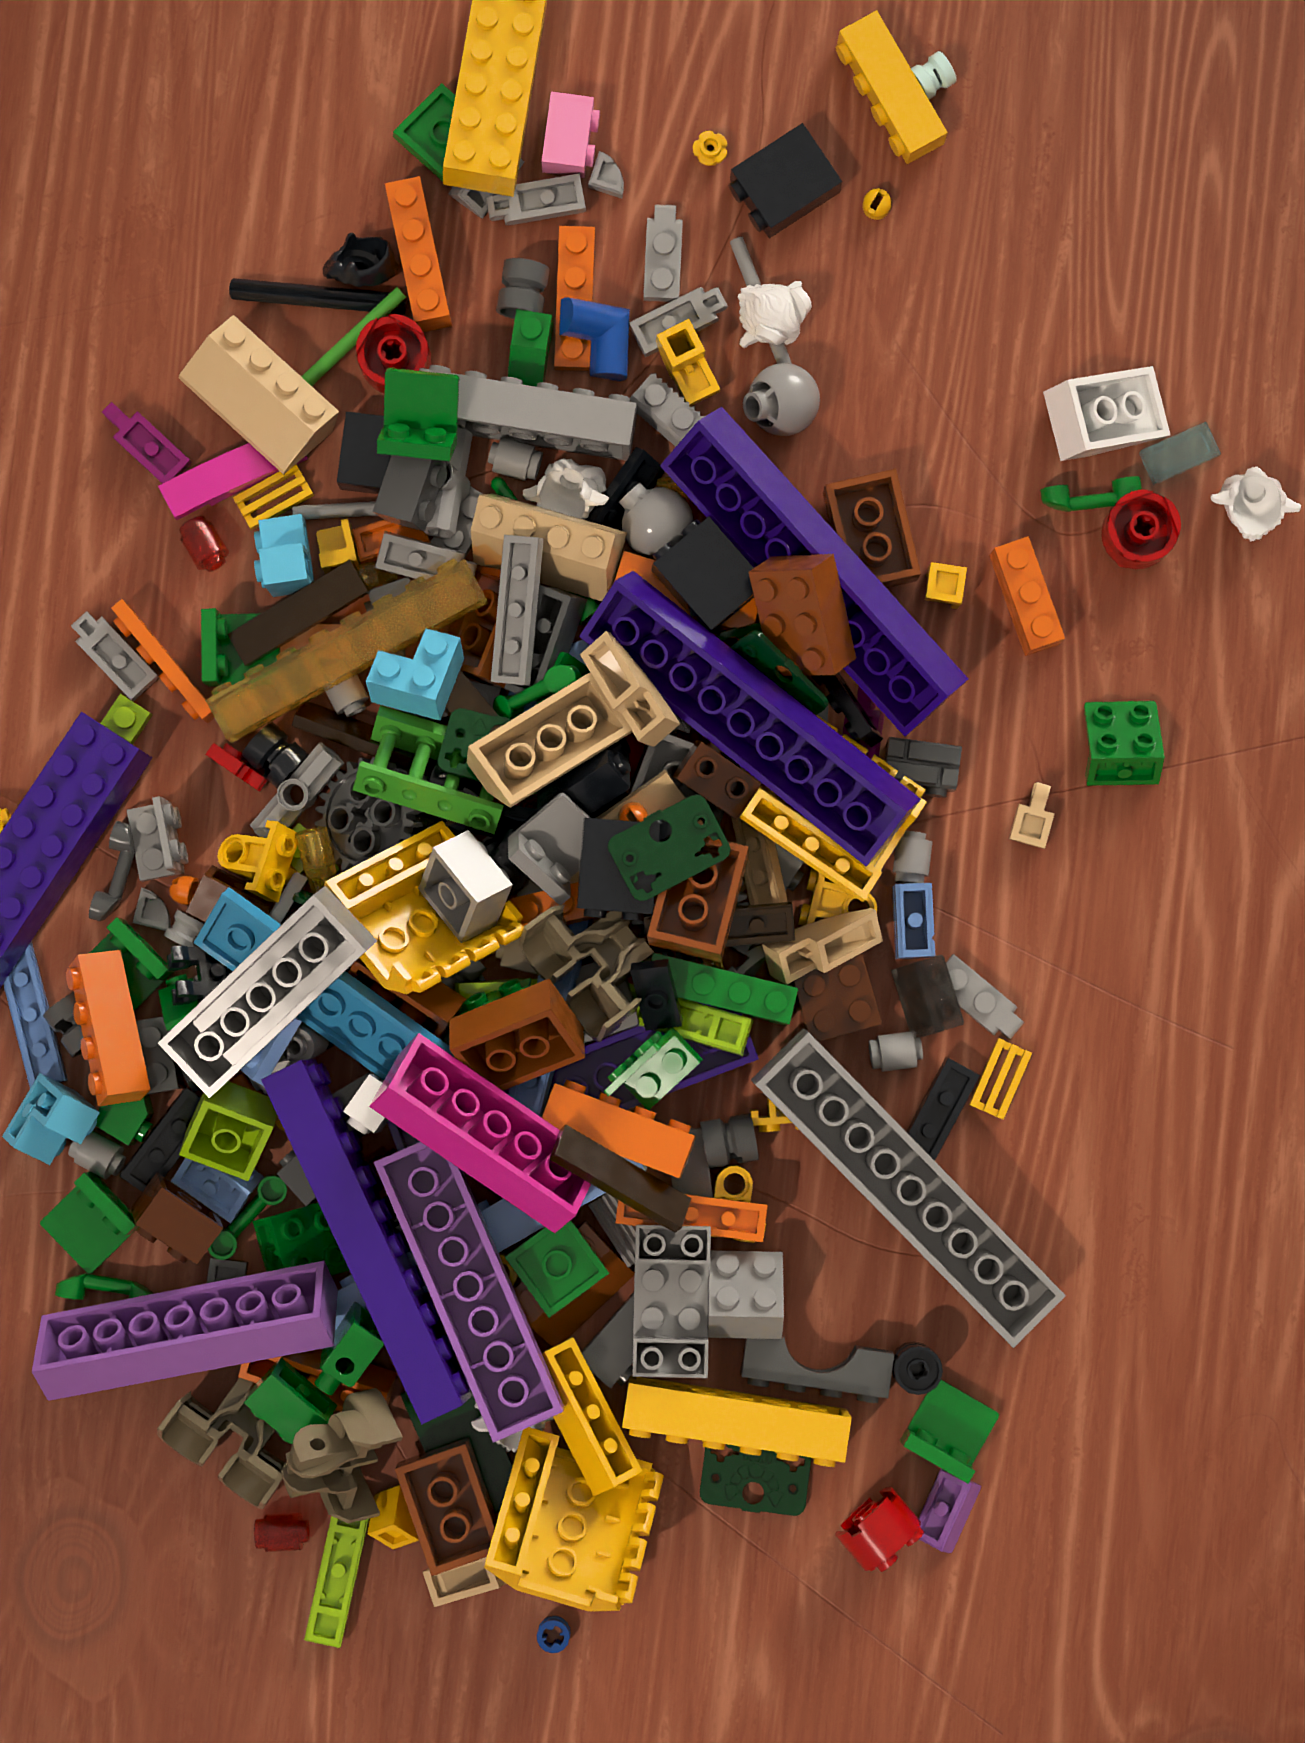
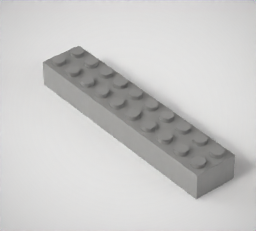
(908, 1187)

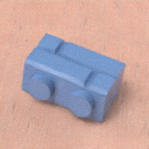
(913, 920)

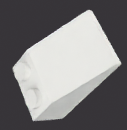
(1106, 412)

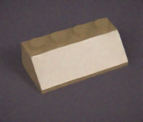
(259, 395)
(575, 552)
(546, 741)

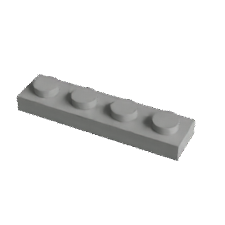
(517, 610)

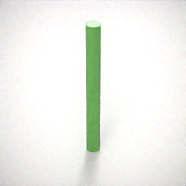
(345, 344)

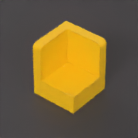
(336, 546)
(945, 584)
(394, 1524)

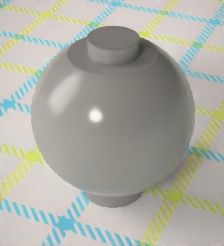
(782, 399)
(654, 518)

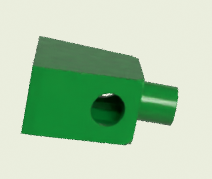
(353, 1350)

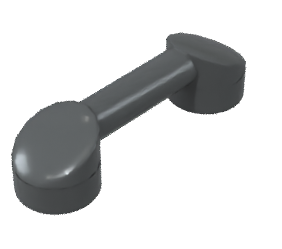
(104, 903)

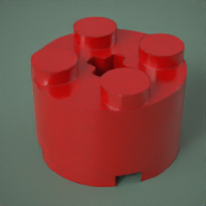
(388, 336)
(1149, 511)
(879, 1530)

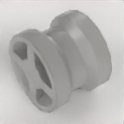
(184, 929)

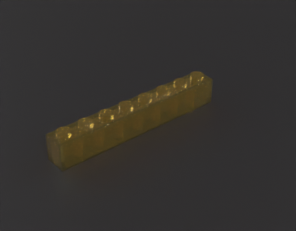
(346, 650)

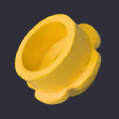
(712, 157)

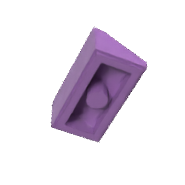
(947, 1511)

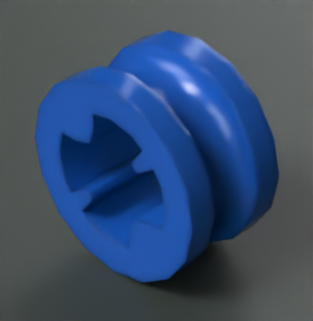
(557, 1645)

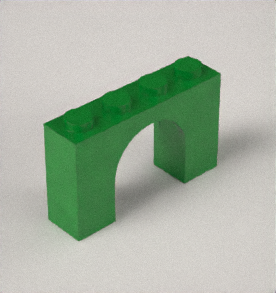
(732, 991)

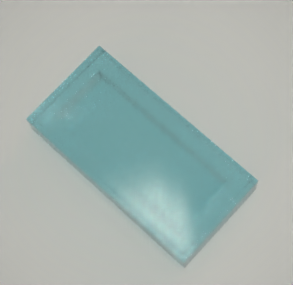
(1179, 453)

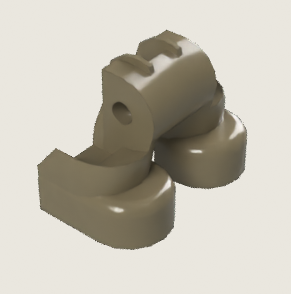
(555, 950)
(196, 1431)
(330, 1456)

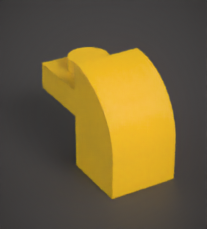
(686, 362)

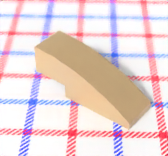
(629, 690)
(823, 945)
(461, 1582)

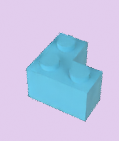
(283, 555)
(418, 683)
(48, 1118)

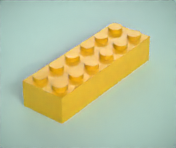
(493, 95)
(737, 1420)

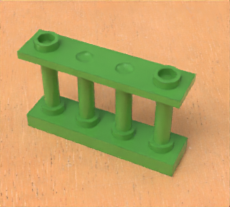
(424, 739)

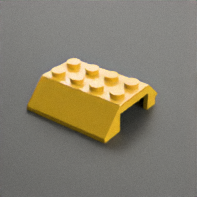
(812, 846)
(412, 939)
(564, 1540)

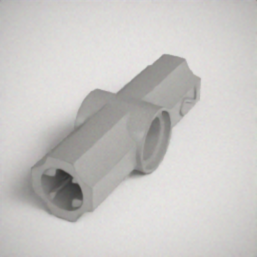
(453, 491)
(312, 777)

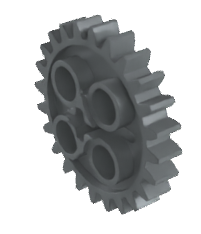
(366, 819)

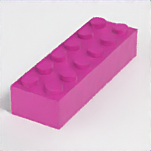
(480, 1131)

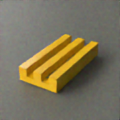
(266, 484)
(1012, 1087)

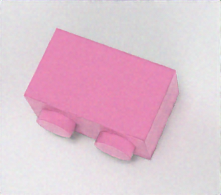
(568, 134)

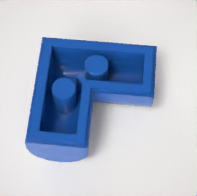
(605, 328)

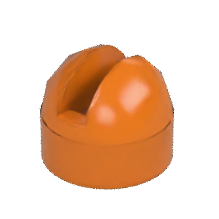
(637, 809)
(183, 889)

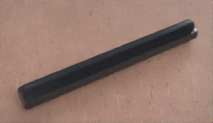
(309, 295)

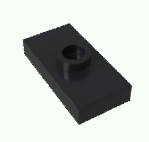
(658, 993)

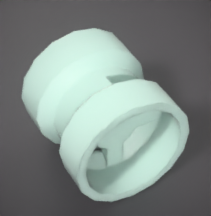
(935, 74)

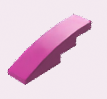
(216, 480)

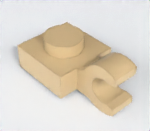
(1031, 822)

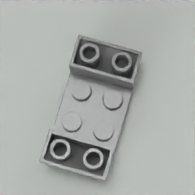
(671, 1302)

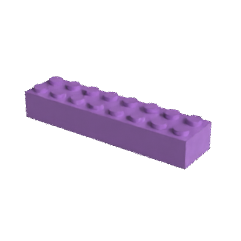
(470, 1290)
(186, 1331)

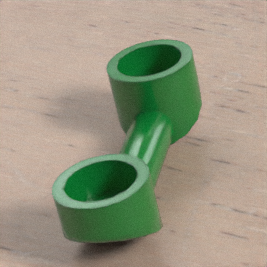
(1059, 495)
(554, 680)
(270, 1192)
(75, 1286)

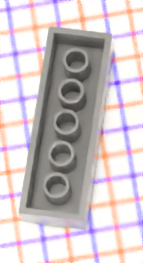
(545, 415)
(267, 991)

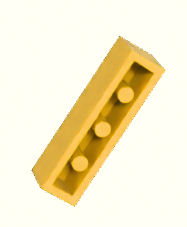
(891, 88)
(588, 1421)

